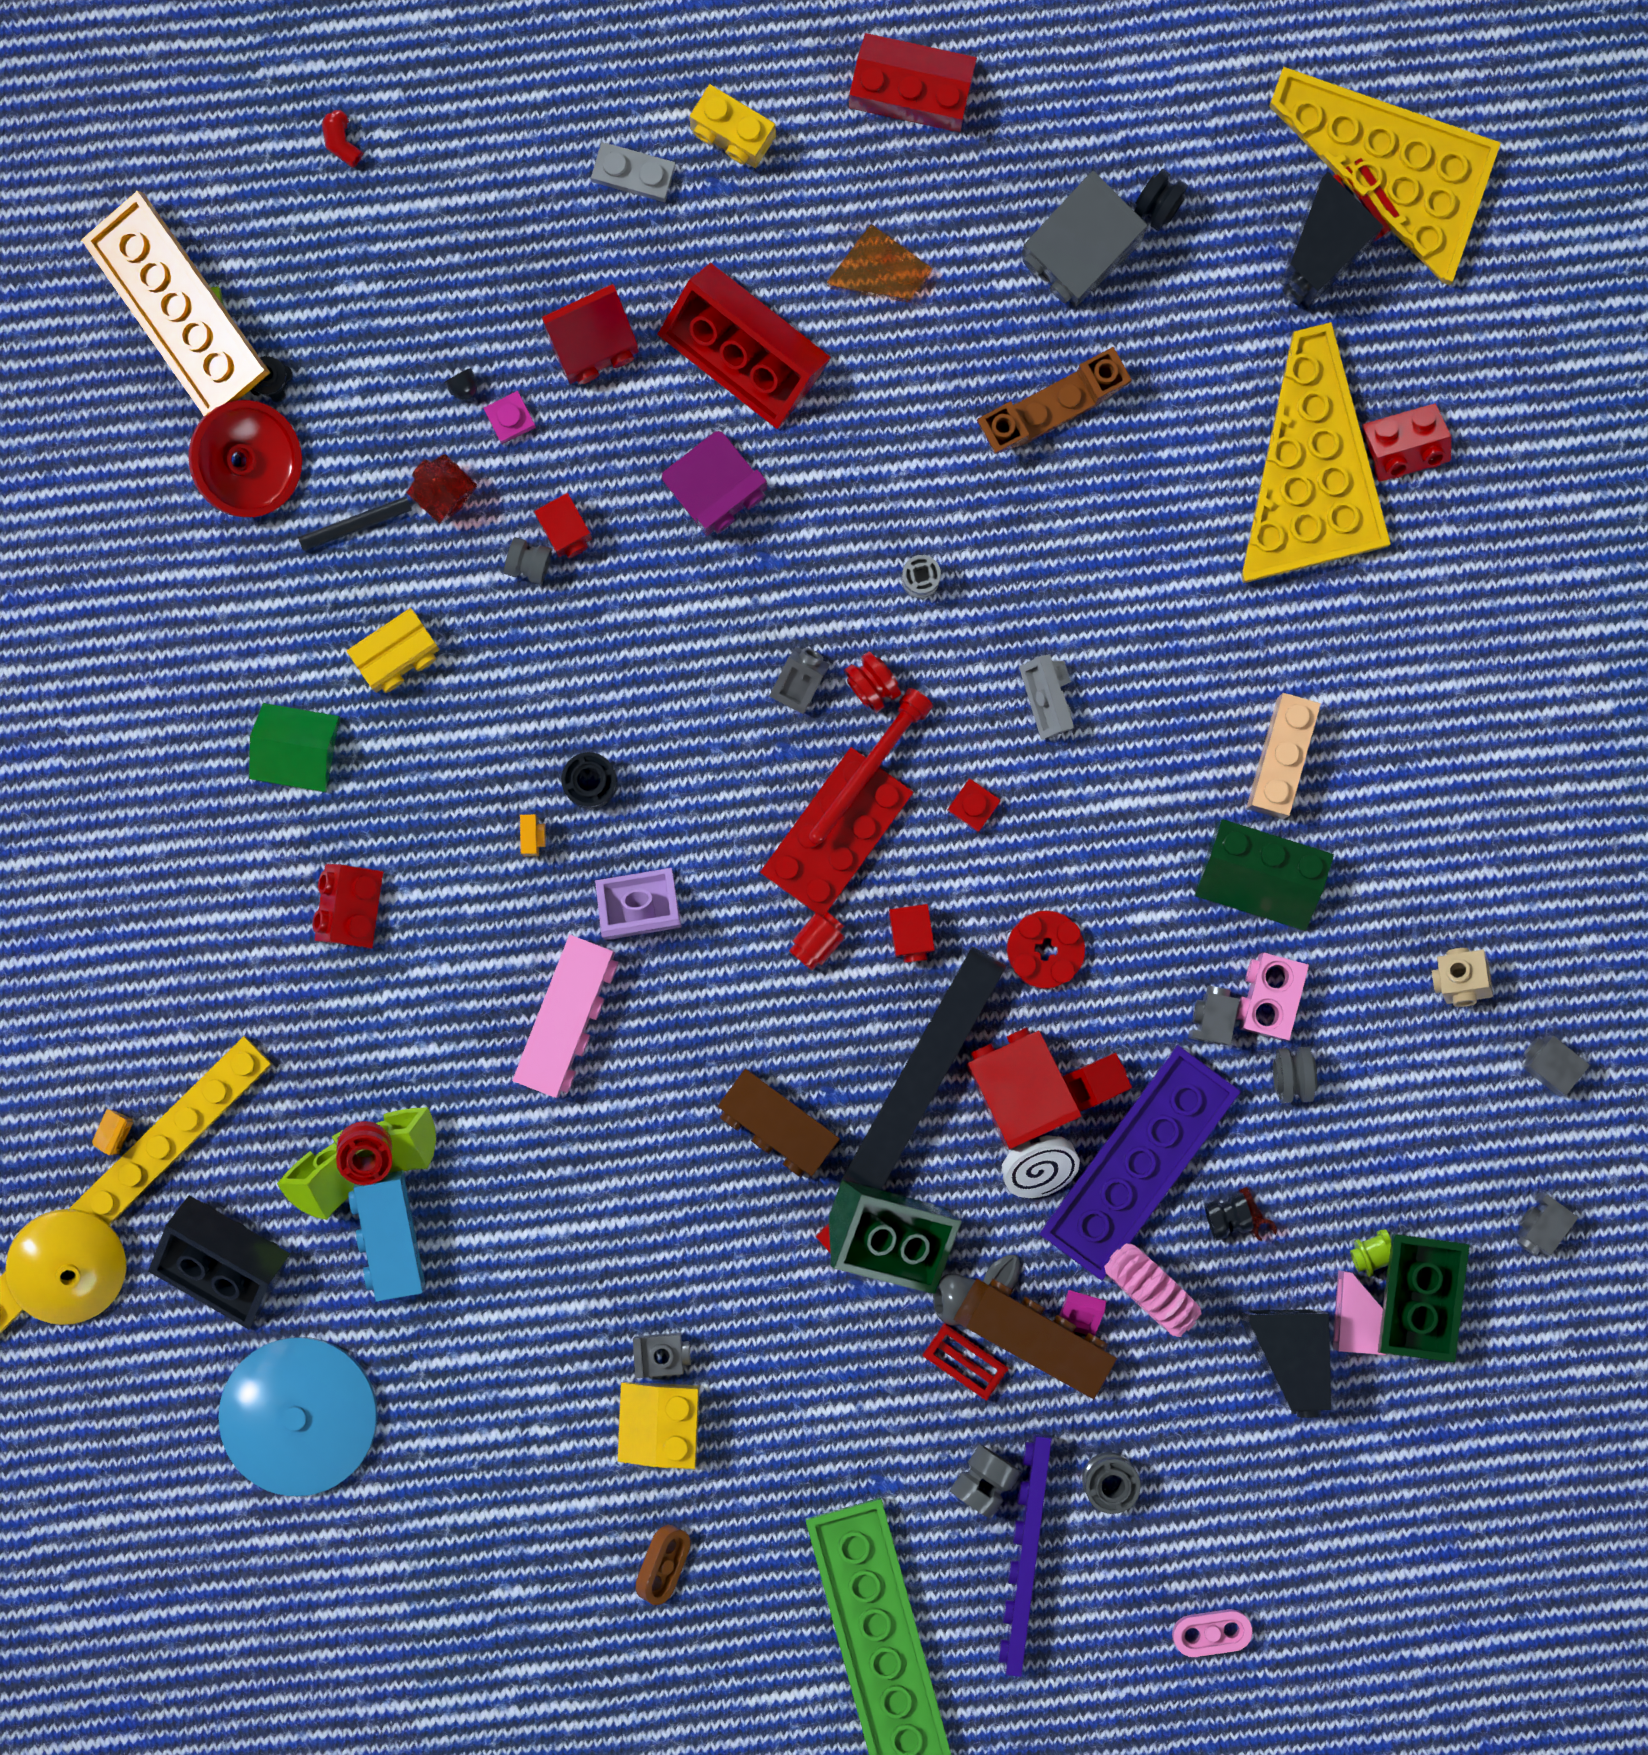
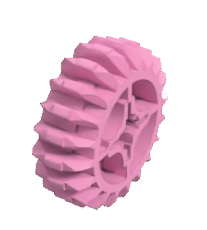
(1153, 1290)

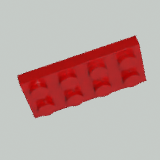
(822, 871)

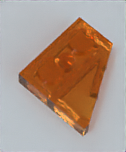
(880, 268)

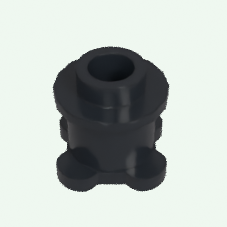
(276, 385)

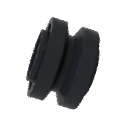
(1160, 199)
(589, 762)

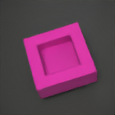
(509, 417)
(1083, 1312)

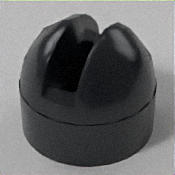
(462, 385)

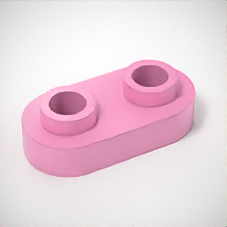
(1211, 1633)

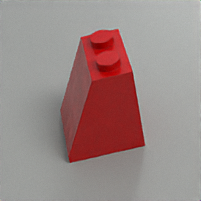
(1022, 1088)

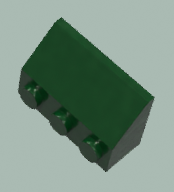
(1263, 874)
(890, 1237)
(1423, 1298)

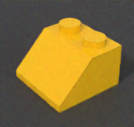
(658, 1425)

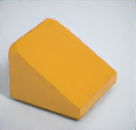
(112, 1132)

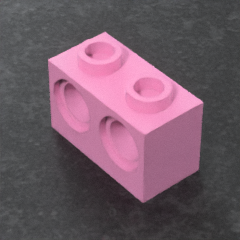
(1282, 1000)

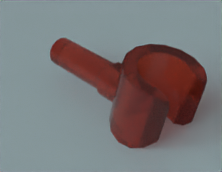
(1256, 1214)

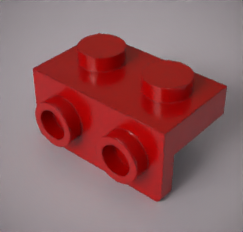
(1408, 442)
(347, 905)

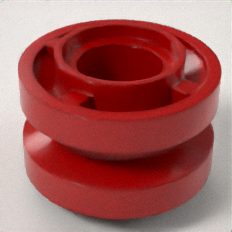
(872, 682)
(364, 1169)

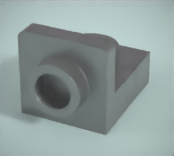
(799, 679)

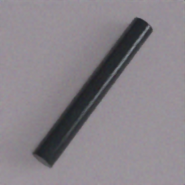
(355, 523)

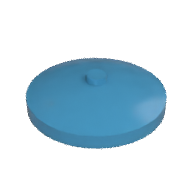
(298, 1416)

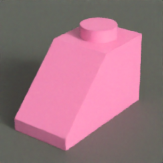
(1356, 1317)

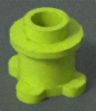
(1372, 1253)

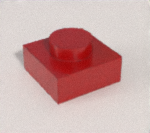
(973, 805)

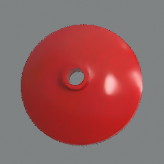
(267, 453)

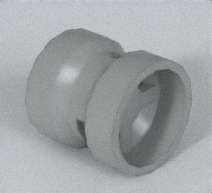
(918, 582)

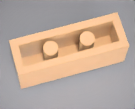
(1283, 756)

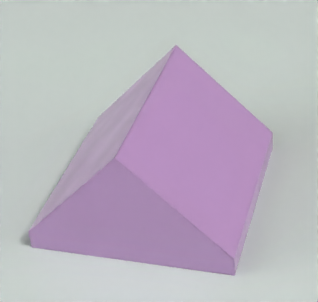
(637, 904)

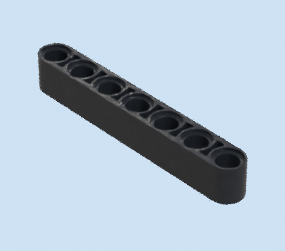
(925, 1070)

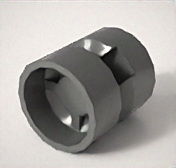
(994, 1470)

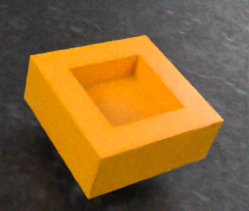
(531, 835)

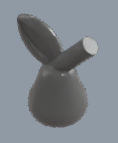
(954, 1287)

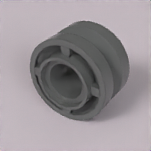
(1295, 1075)
(1115, 1500)

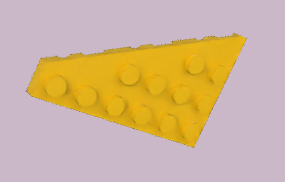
(1422, 164)
(1316, 476)

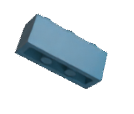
(388, 1238)

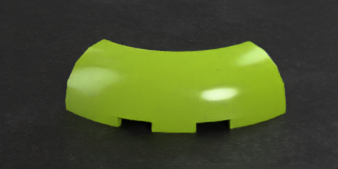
(319, 1188)

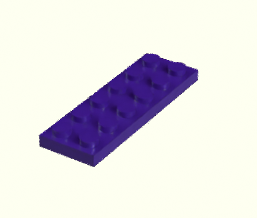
(1139, 1161)

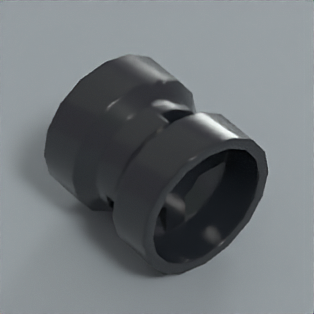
(1228, 1216)

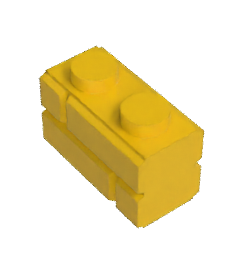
(394, 651)

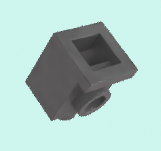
(1215, 1016)
(1545, 1226)
(644, 1350)

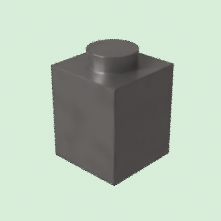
(1554, 1064)

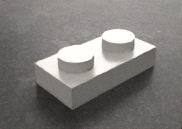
(633, 172)

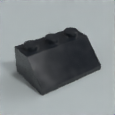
(218, 1261)

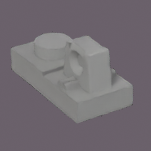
(1043, 683)

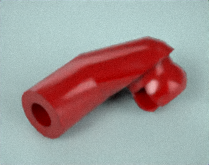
(335, 138)

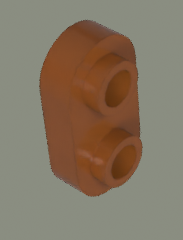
(663, 1564)

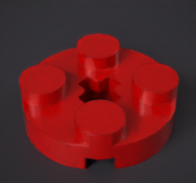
(1063, 935)

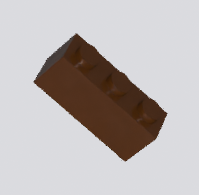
(777, 1124)

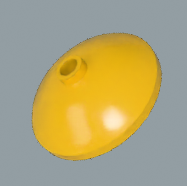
(61, 1243)

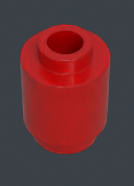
(817, 940)

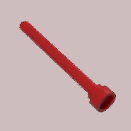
(912, 708)

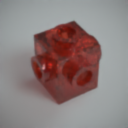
(441, 487)

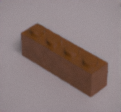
(1035, 1338)

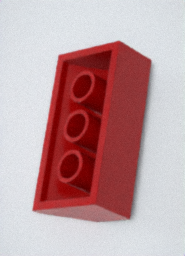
(743, 345)

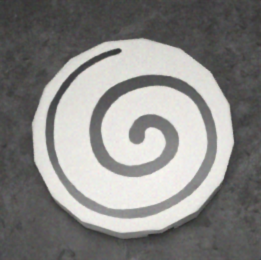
(1040, 1167)

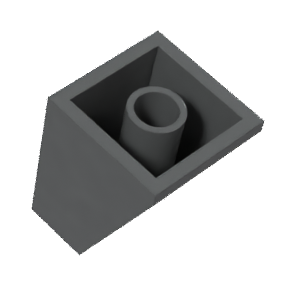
(1084, 240)

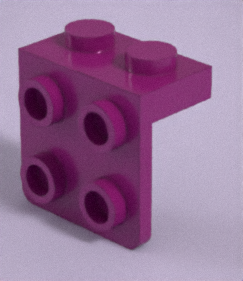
(714, 483)

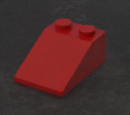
(591, 335)

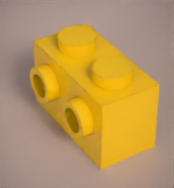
(732, 127)

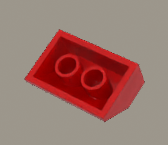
(912, 82)

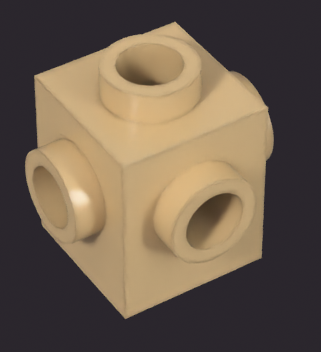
(1463, 977)

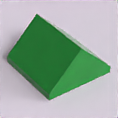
(292, 747)

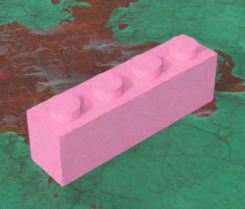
(564, 1017)

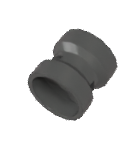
(532, 562)

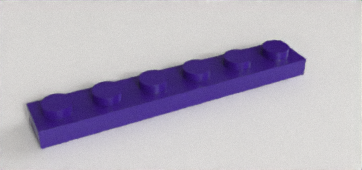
(1022, 1570)

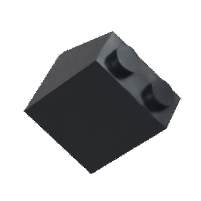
(1328, 242)
(1294, 1356)

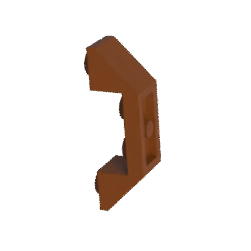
(1056, 404)

